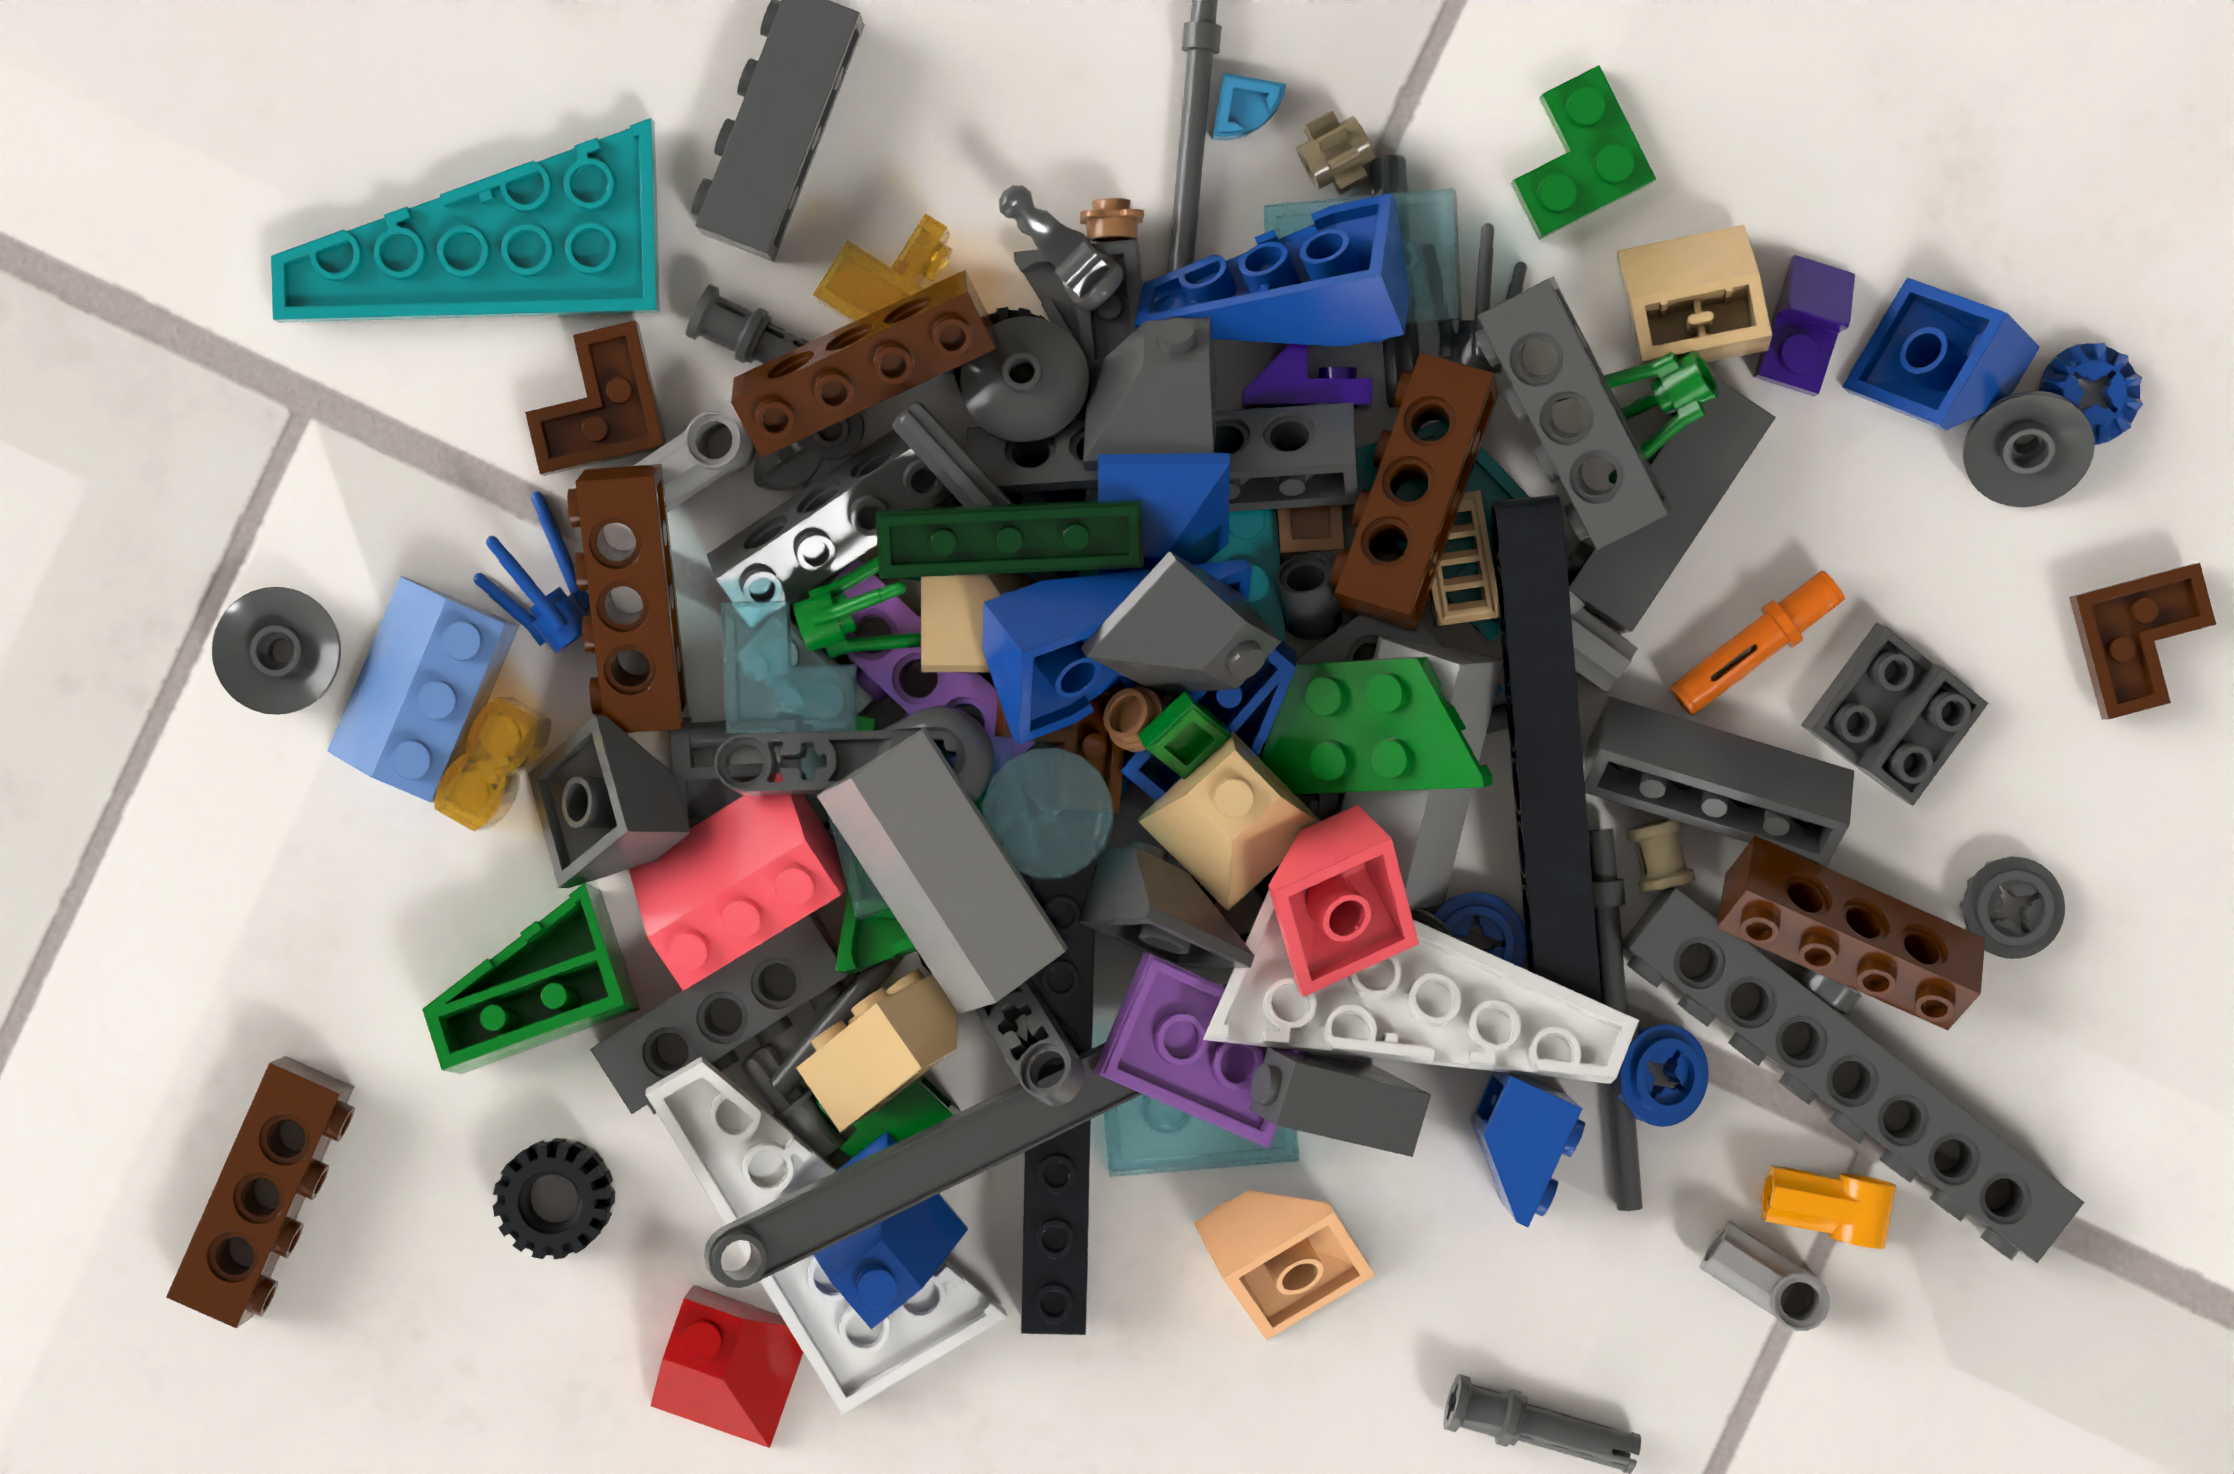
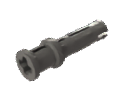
(739, 329)
(1513, 1420)

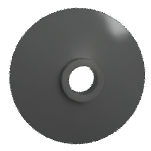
(1030, 409)
(2034, 470)
(245, 646)

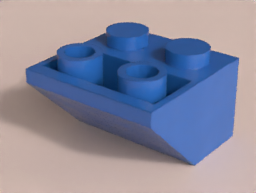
(1522, 1137)

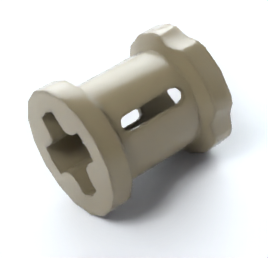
(1660, 855)

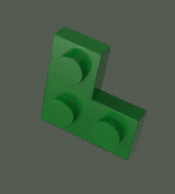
(1599, 161)

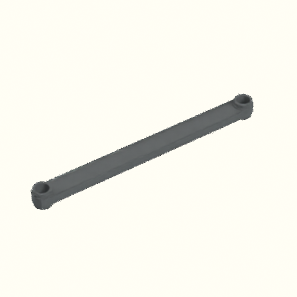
(908, 1173)

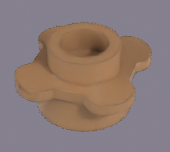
(1111, 220)

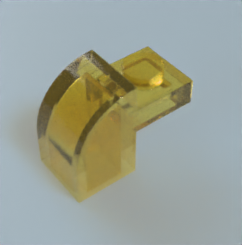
(862, 284)

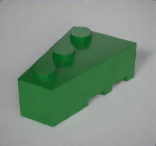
(536, 990)

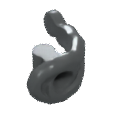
(1084, 271)

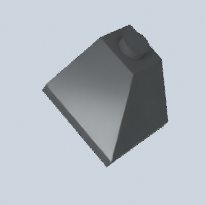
(1154, 393)
(1183, 632)
(605, 804)
(1160, 910)

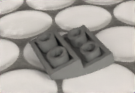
(1894, 714)

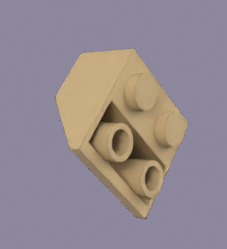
(1696, 297)
(882, 1049)

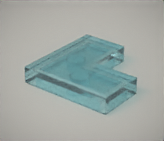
(764, 687)

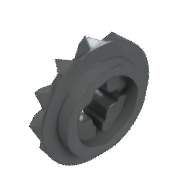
(2040, 916)

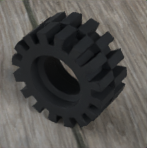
(522, 1221)

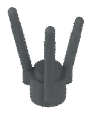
(1463, 345)

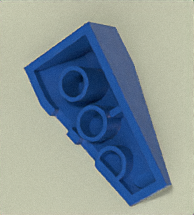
(1314, 287)
(1036, 642)

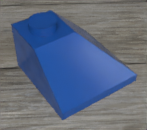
(1941, 357)
(1180, 502)
(894, 1257)

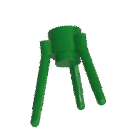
(1680, 387)
(829, 616)

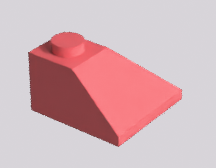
(1341, 900)

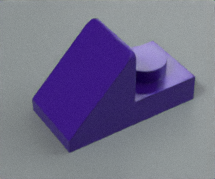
(1806, 324)
(1287, 384)

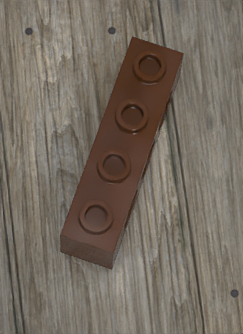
(863, 363)
(637, 500)
(1400, 588)
(1851, 933)
(208, 1275)

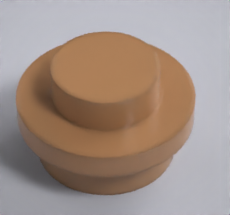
(1129, 714)

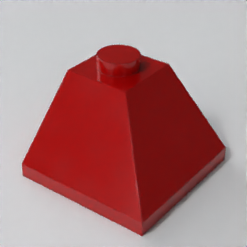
(728, 1366)

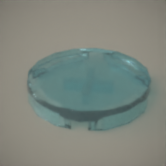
(1049, 812)

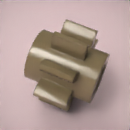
(1335, 152)

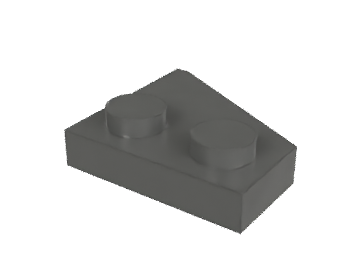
(1094, 330)

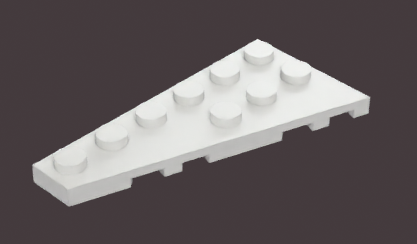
(1425, 1007)
(754, 1159)

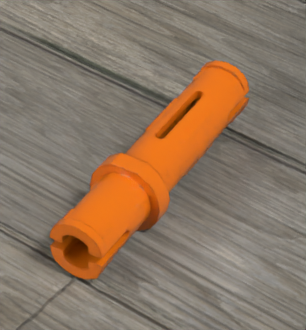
(1768, 634)

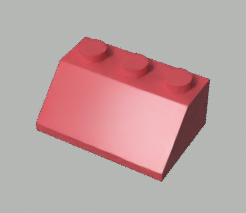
(736, 882)

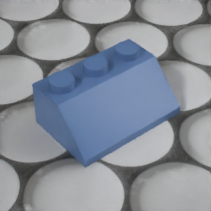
(421, 688)

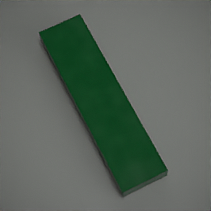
(1010, 538)

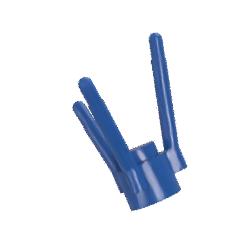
(556, 615)

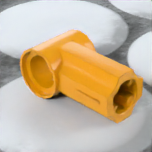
(1847, 1207)

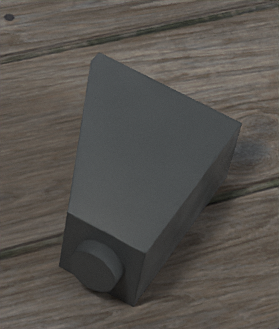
(1339, 1100)

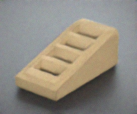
(1489, 604)

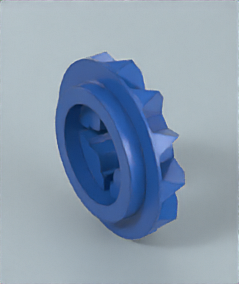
(2090, 364)
(1495, 919)
(1684, 1066)

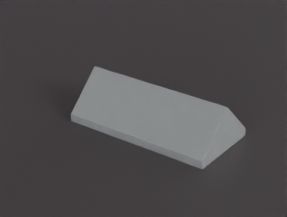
(1430, 821)
(943, 873)

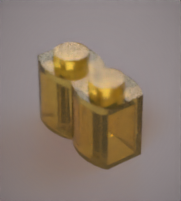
(486, 779)

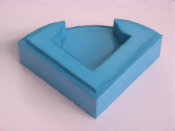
(1245, 106)

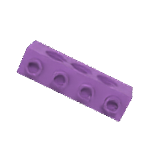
(884, 671)

